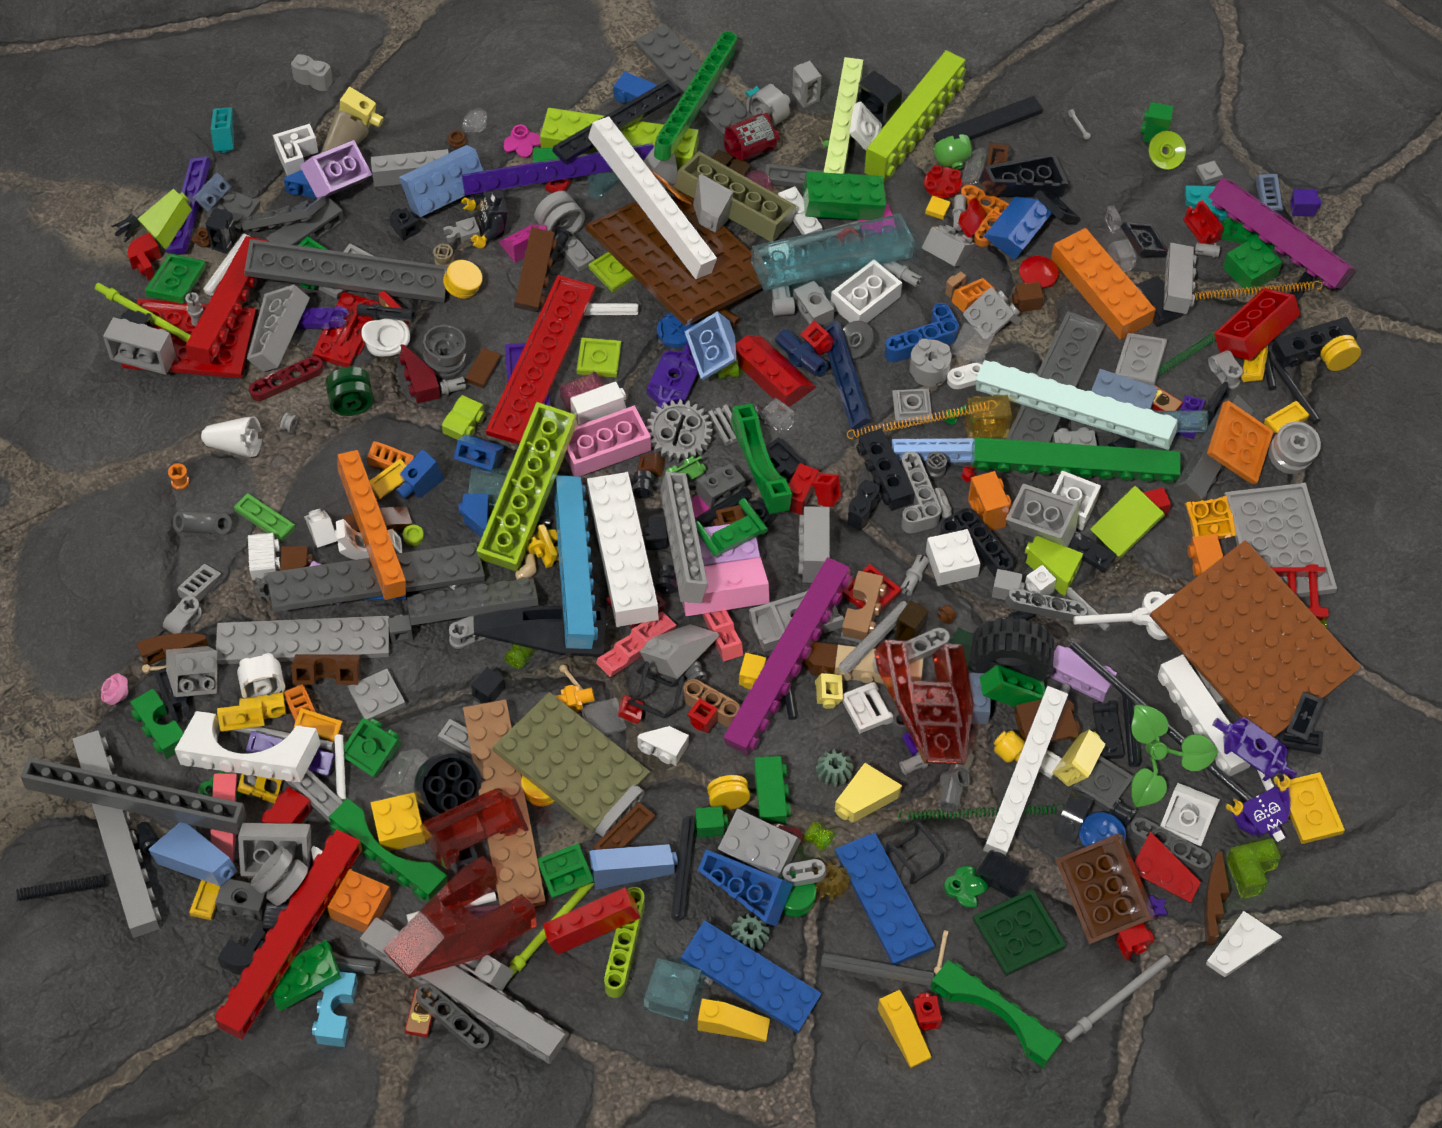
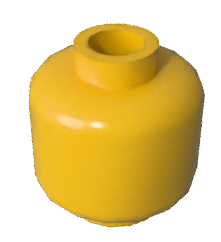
(1008, 746)

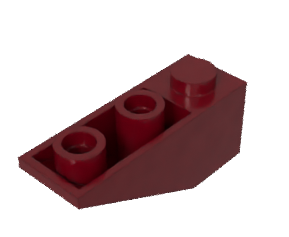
(421, 376)

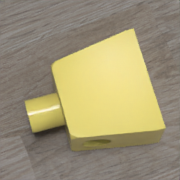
(360, 108)

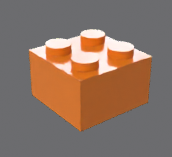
(989, 500)
(359, 901)

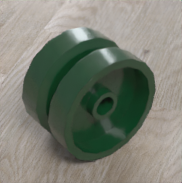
(349, 391)

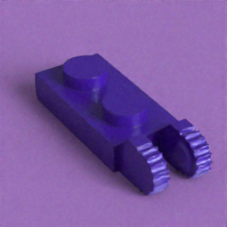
(322, 318)

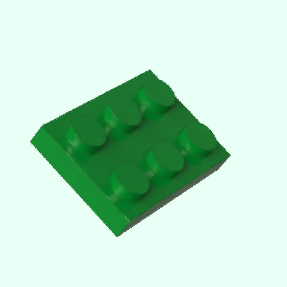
(175, 278)
(307, 975)

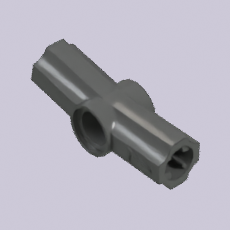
(953, 783)

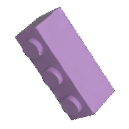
(1075, 672)

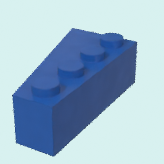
(753, 888)

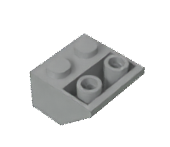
(949, 245)
(192, 671)

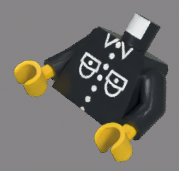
(492, 215)

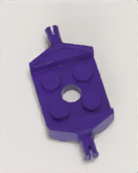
(663, 387)
(1241, 740)

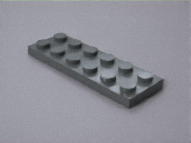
(472, 601)

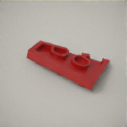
(1165, 871)

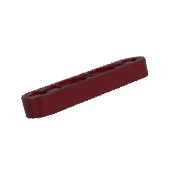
(284, 375)

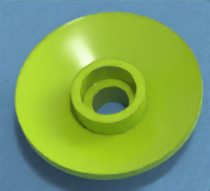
(1175, 150)

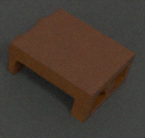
(1065, 728)

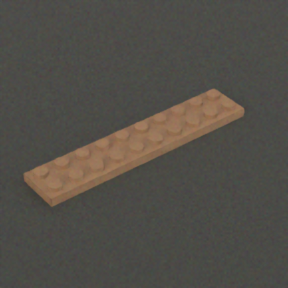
(513, 854)

